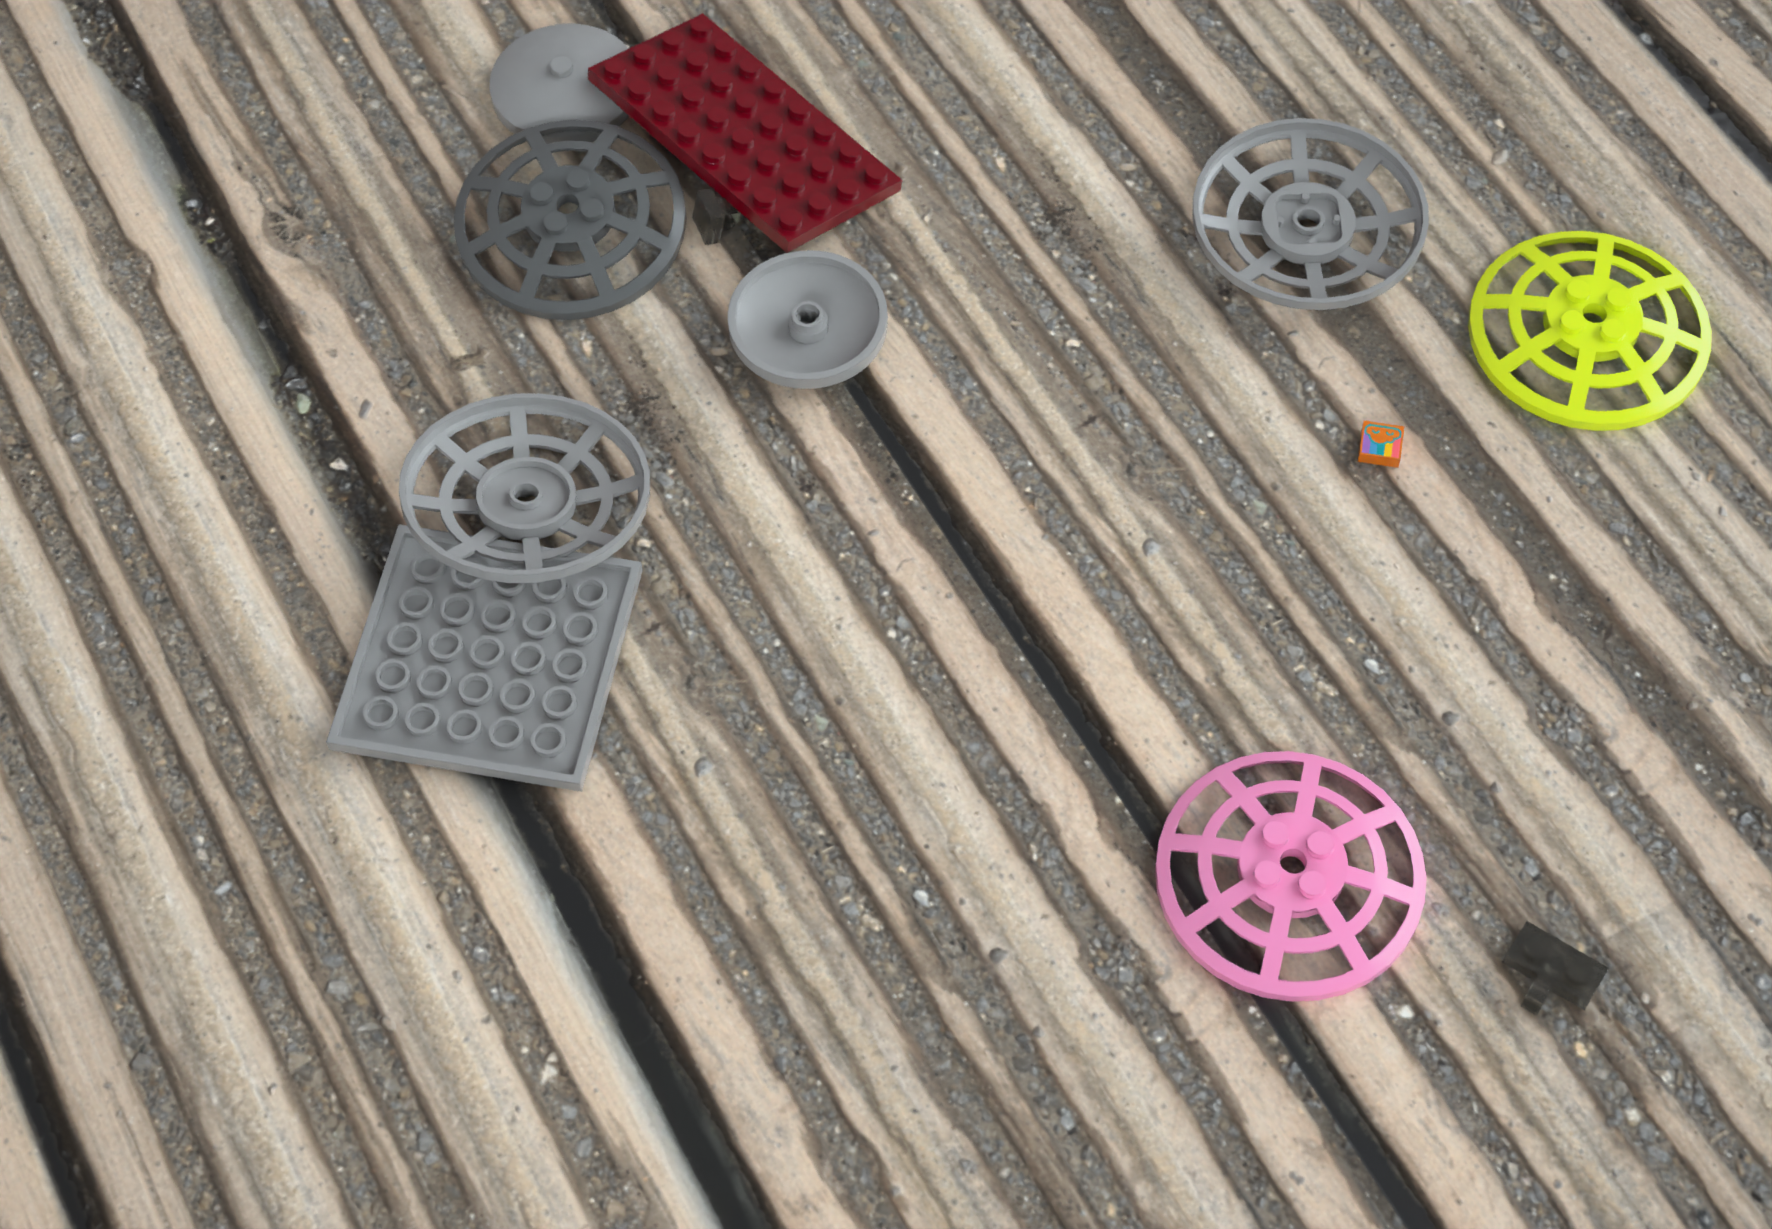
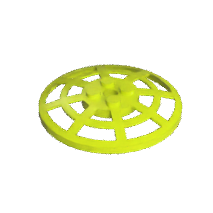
(1587, 340)

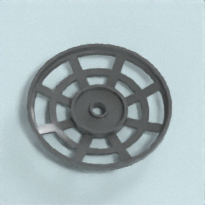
(570, 231)

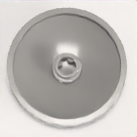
(547, 80)
(807, 319)

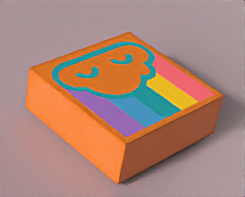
(1380, 444)

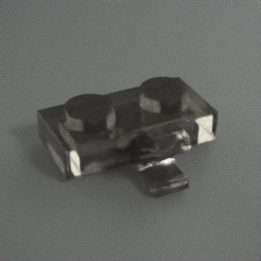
(1553, 968)

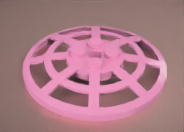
(1287, 893)

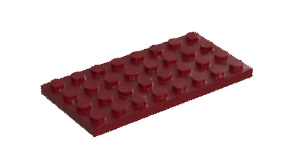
(745, 132)

